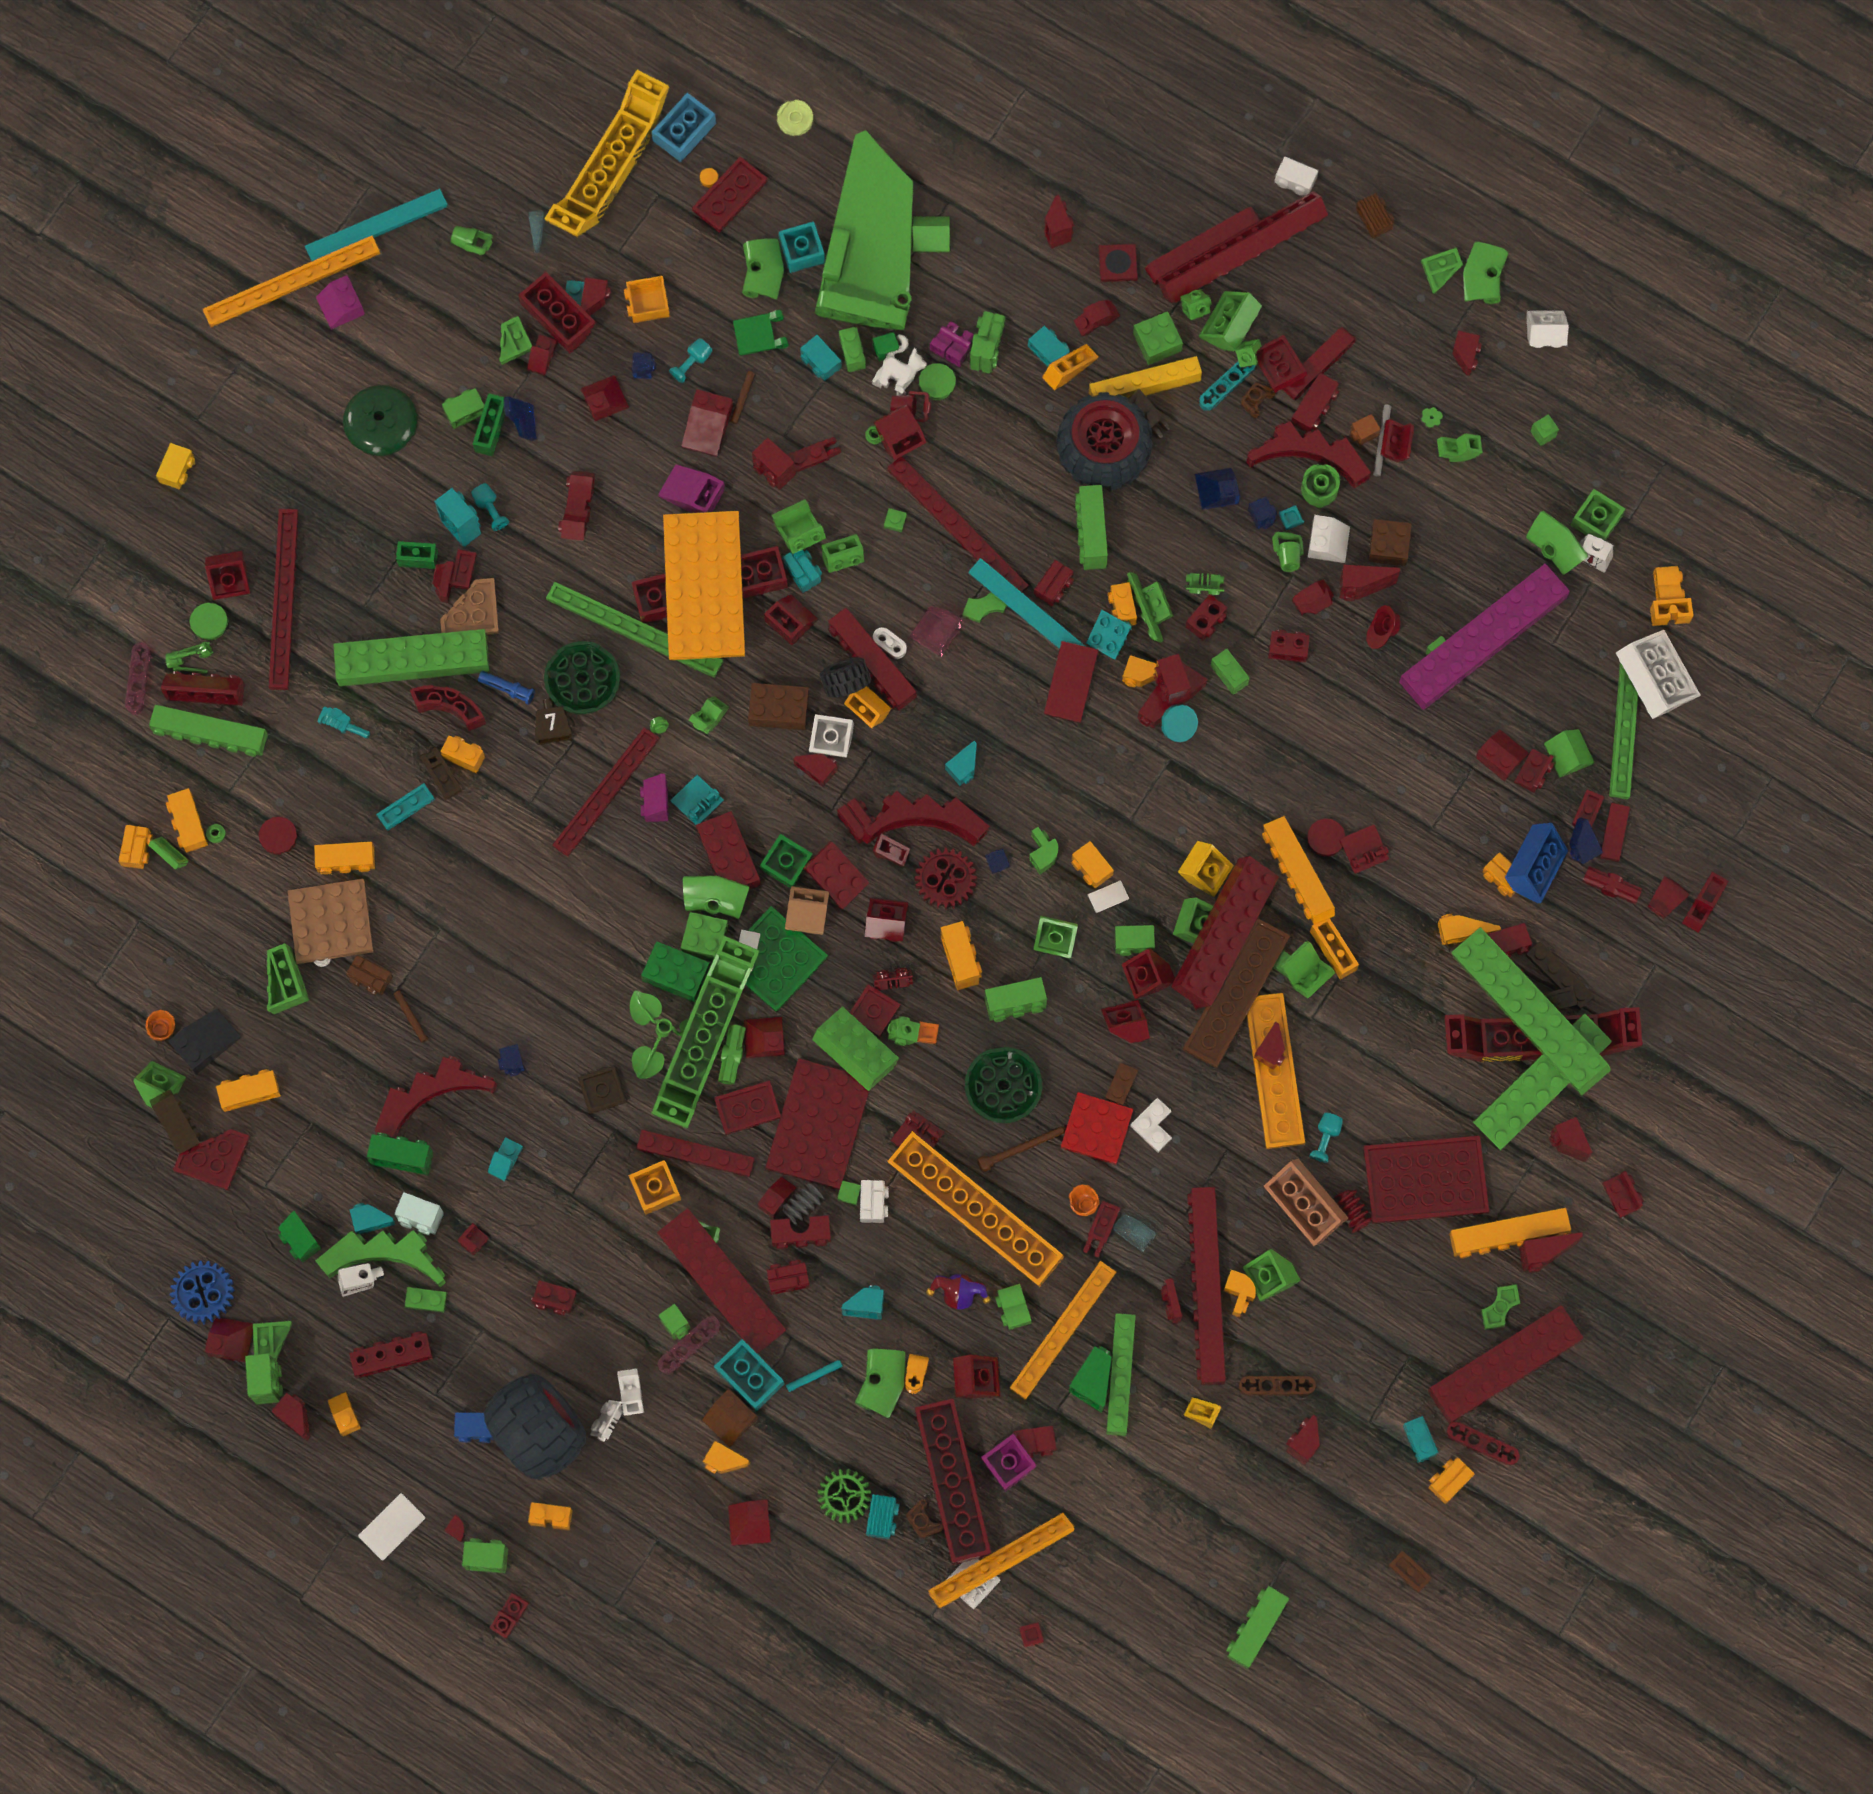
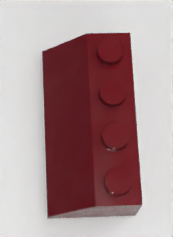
(557, 312)
(203, 689)

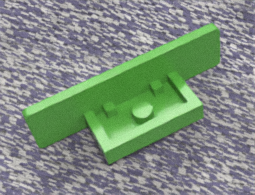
(1152, 603)

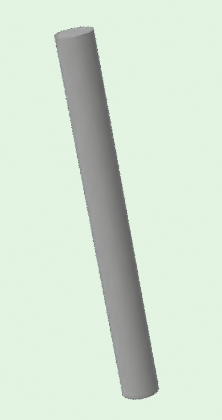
(1379, 459)

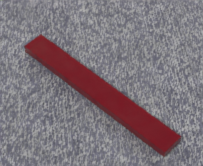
(605, 792)

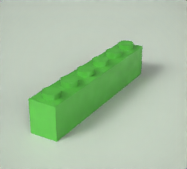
(208, 730)
(1120, 1374)

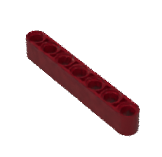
(1201, 243)

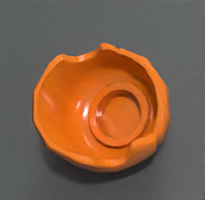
(160, 1025)
(1083, 1200)

